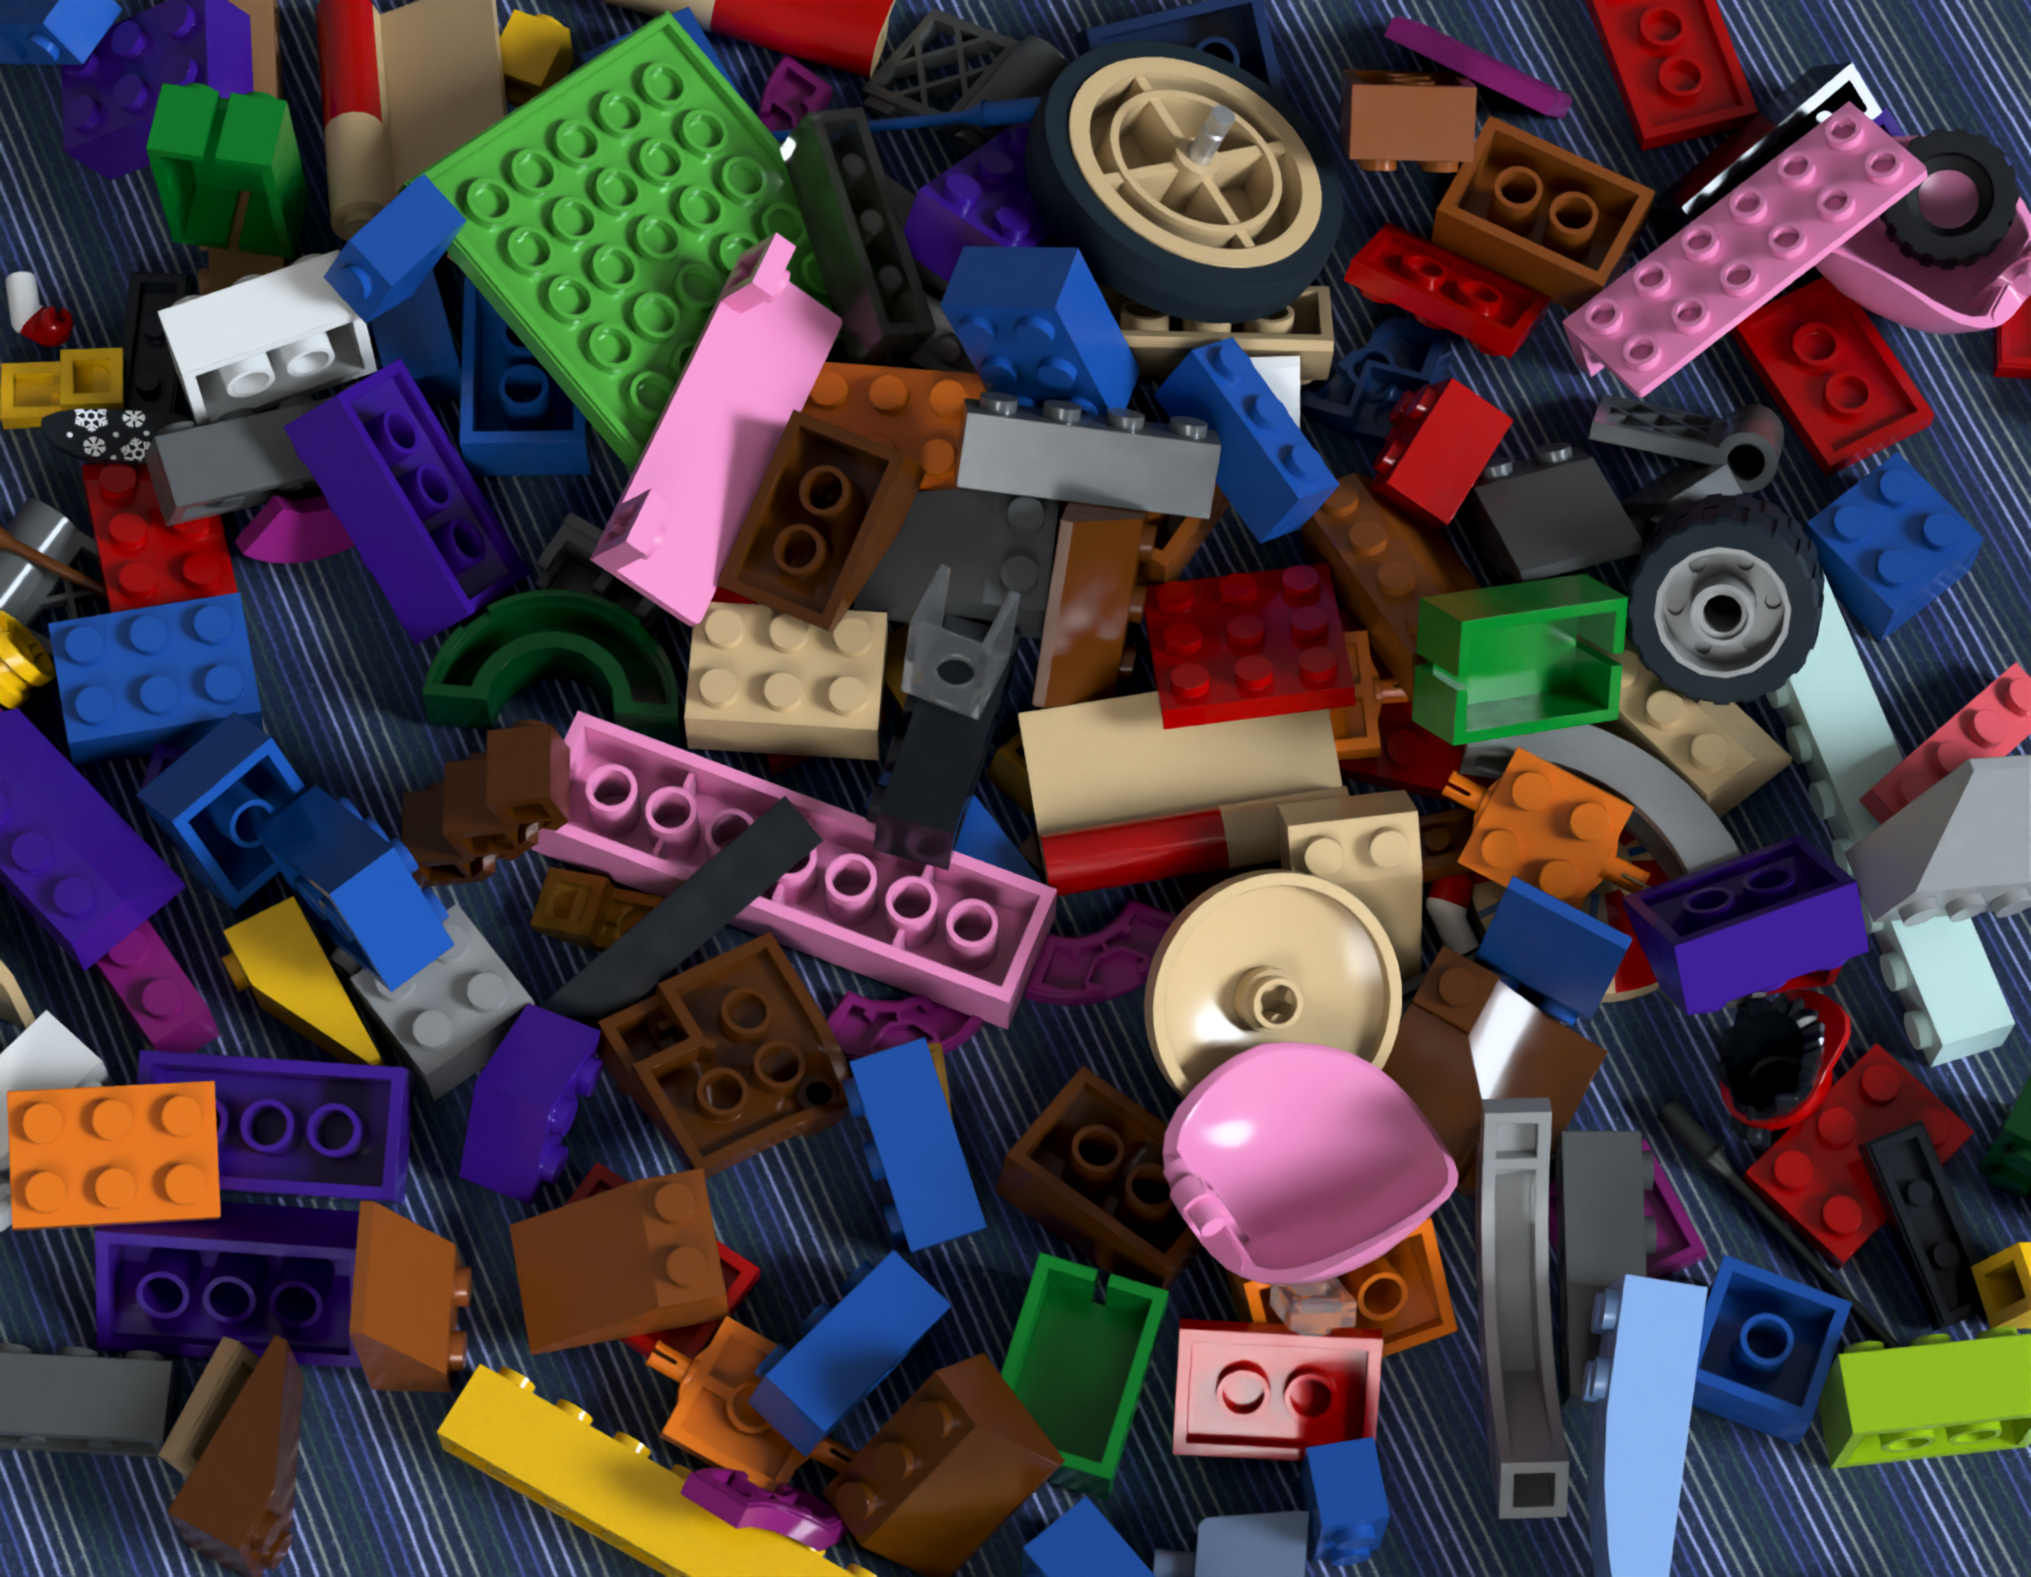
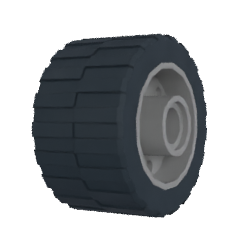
(1715, 646)

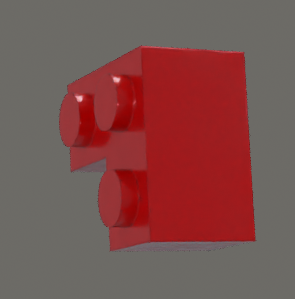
(1436, 450)

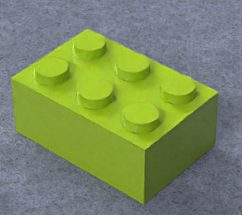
(1928, 1398)

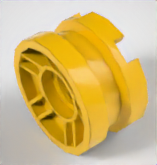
(22, 662)

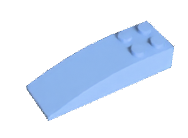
(1640, 1420)

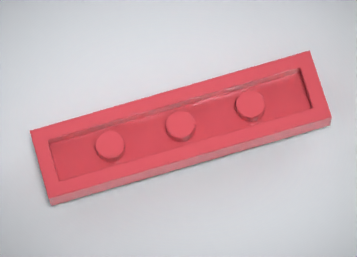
(1984, 728)

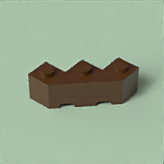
(488, 805)

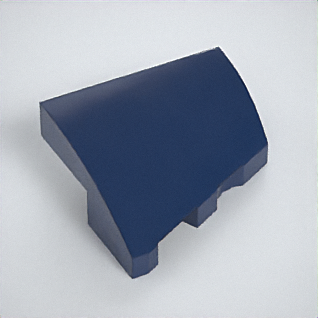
(1373, 379)

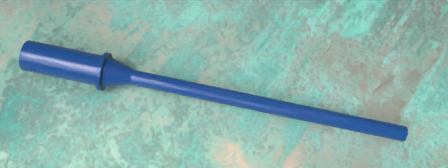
(983, 114)

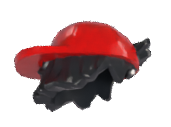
(1780, 1061)

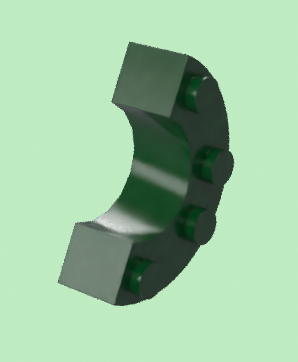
(550, 638)

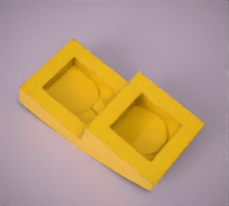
(77, 381)

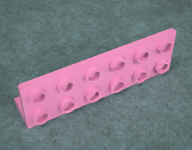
(1742, 251)
(718, 434)

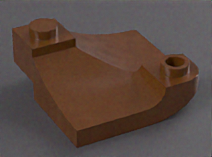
(1478, 1041)
(728, 1057)

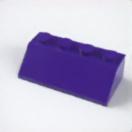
(407, 501)
(70, 850)
(230, 1277)

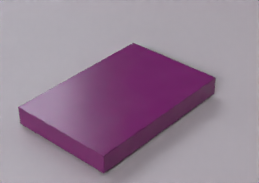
(1479, 66)

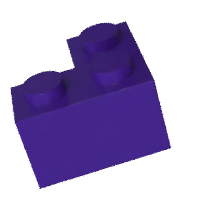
(529, 1103)

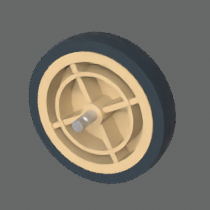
(1183, 181)

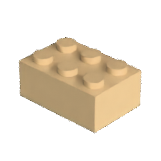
(786, 684)

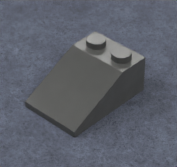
(1547, 515)
(990, 544)

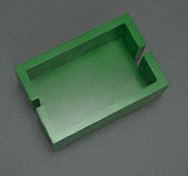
(213, 150)
(1511, 660)
(1083, 1365)

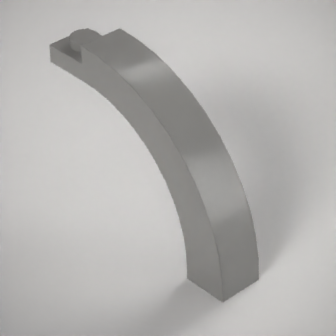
(1666, 814)
(1515, 1310)

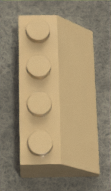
(1164, 340)
(1705, 744)

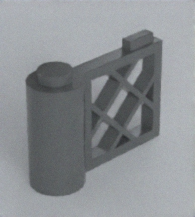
(1018, 72)
(1746, 440)
(29, 587)

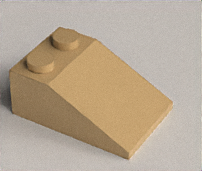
(1369, 850)

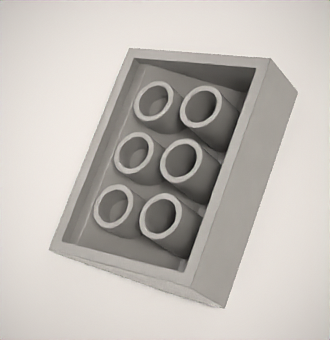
(1953, 848)

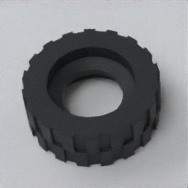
(1995, 211)

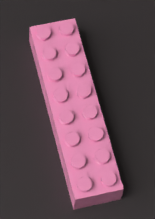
(662, 813)

